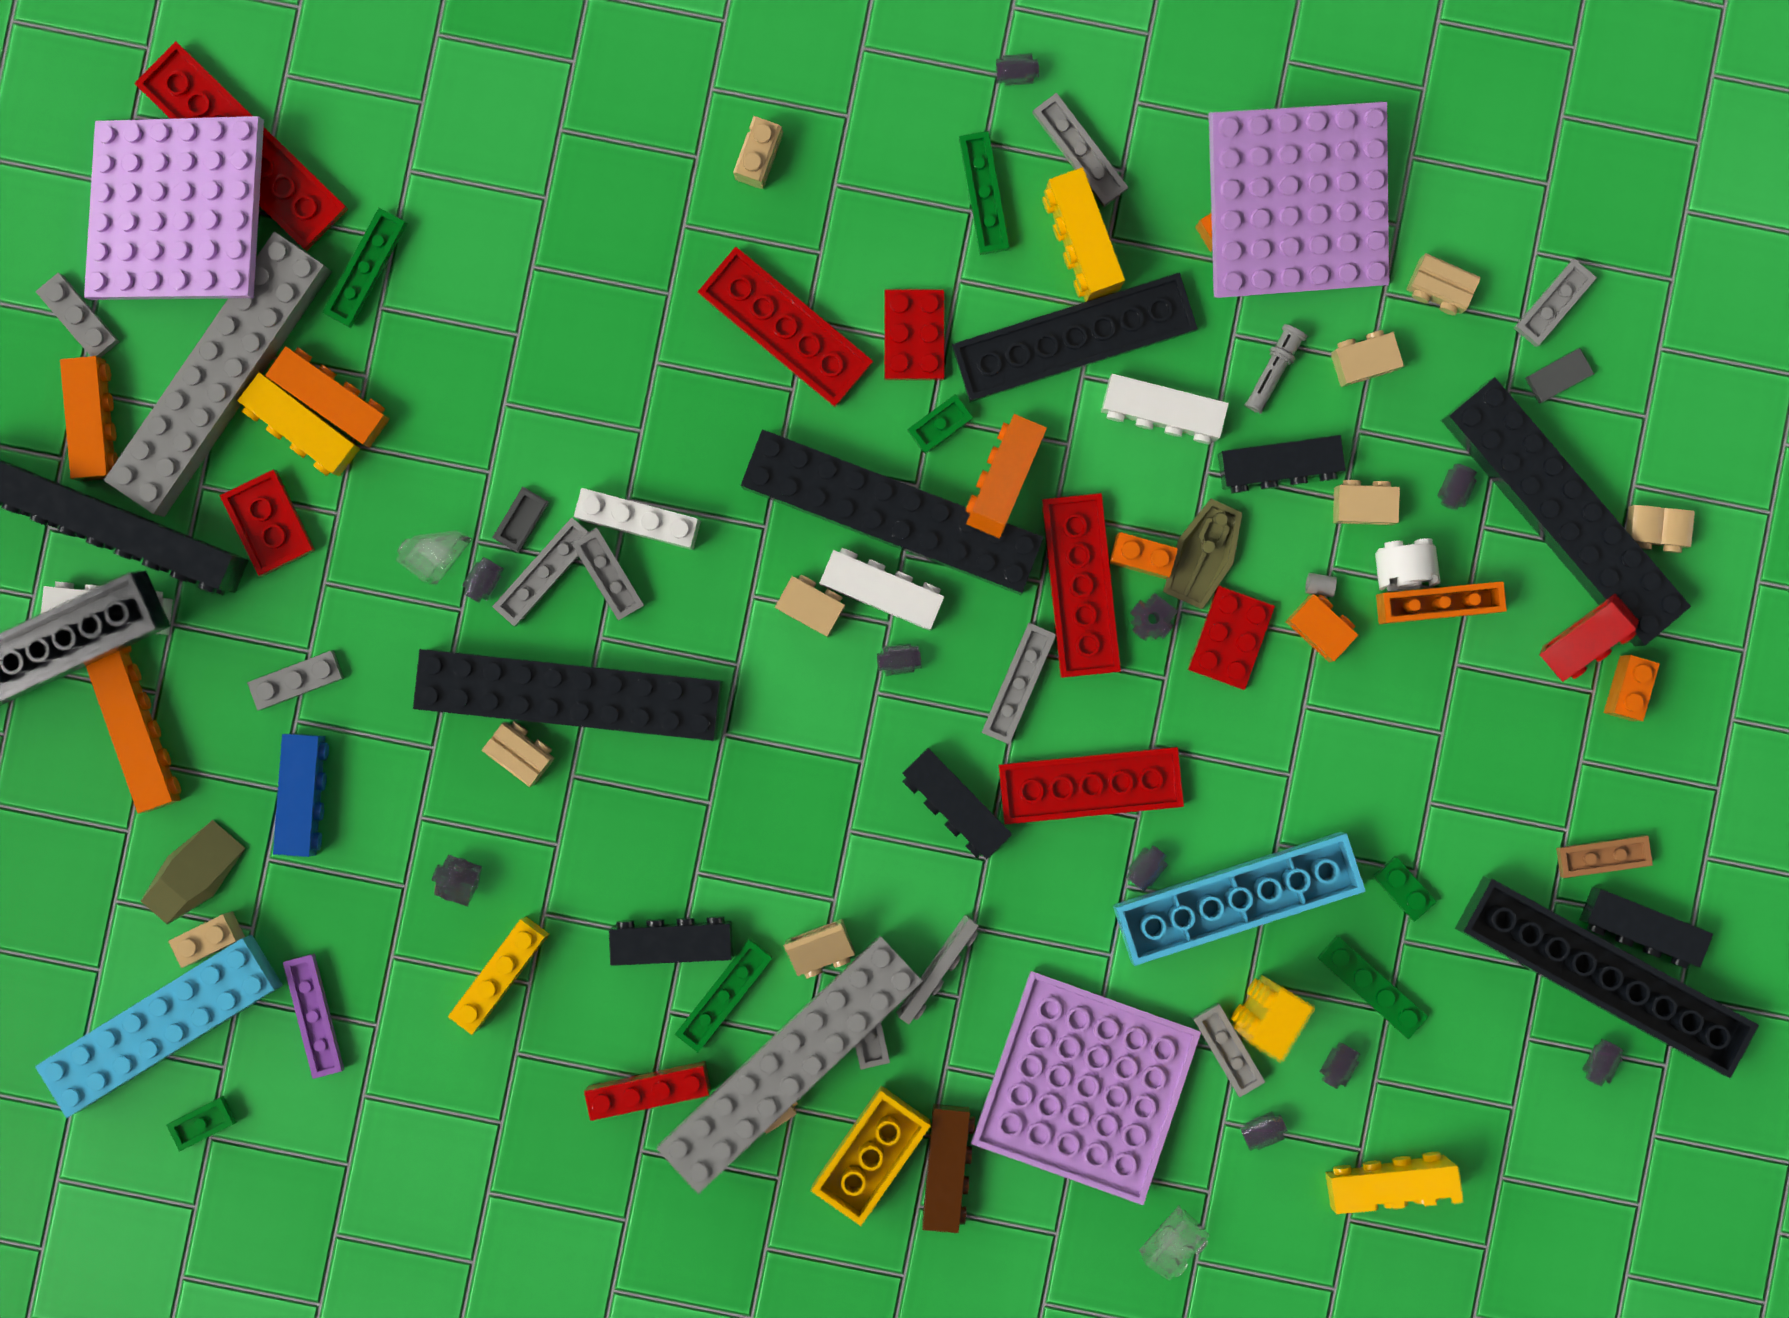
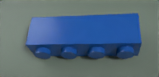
(300, 795)

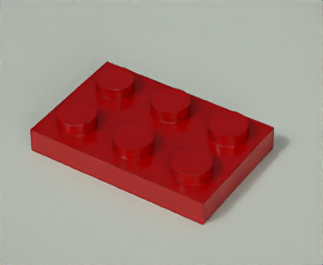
(914, 335)
(267, 523)
(1231, 638)

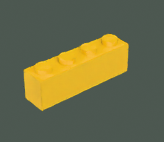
(298, 424)
(498, 975)

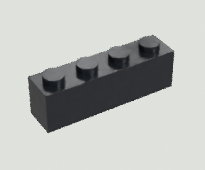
(1281, 462)
(957, 804)
(1646, 927)
(670, 942)

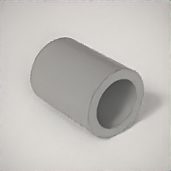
(1320, 584)

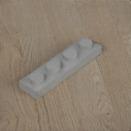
(1079, 149)
(540, 574)
(1018, 683)
(945, 960)

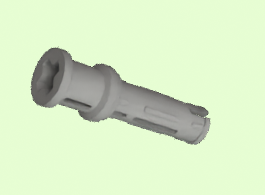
(1281, 356)

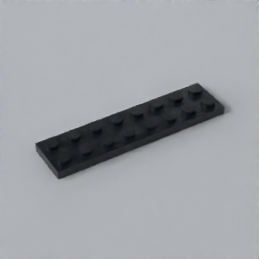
(1074, 337)

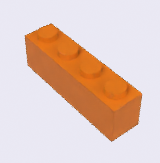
(327, 396)
(88, 417)
(1006, 475)
(1441, 602)

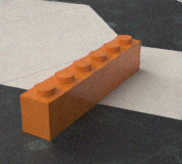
(134, 731)

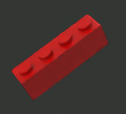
(647, 1090)

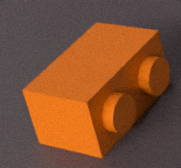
(1143, 555)
(1322, 627)
(1631, 688)

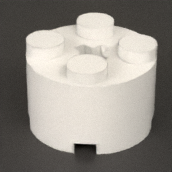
(1407, 566)

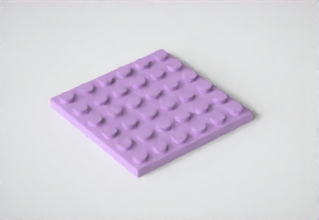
(1299, 199)
(174, 208)
(1086, 1088)

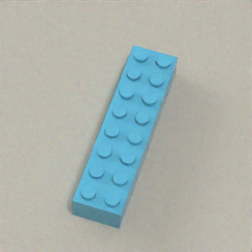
(1238, 898)
(158, 1026)

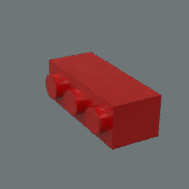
(1590, 638)

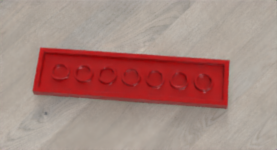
(287, 187)

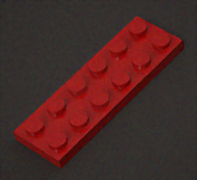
(785, 327)
(1081, 585)
(1091, 785)

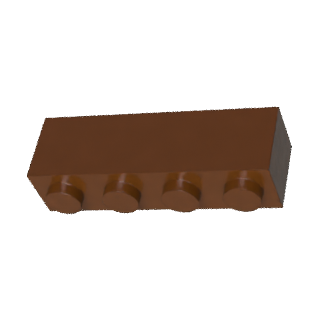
(946, 1168)

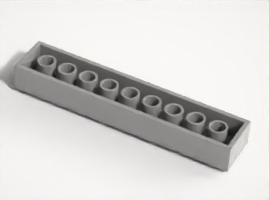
(214, 377)
(788, 1064)

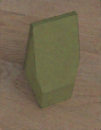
(1204, 554)
(192, 873)

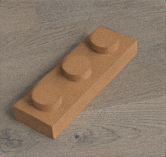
(1604, 856)

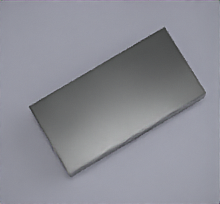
(1559, 375)
(520, 520)

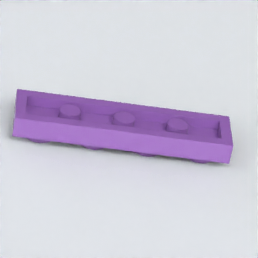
(313, 1016)

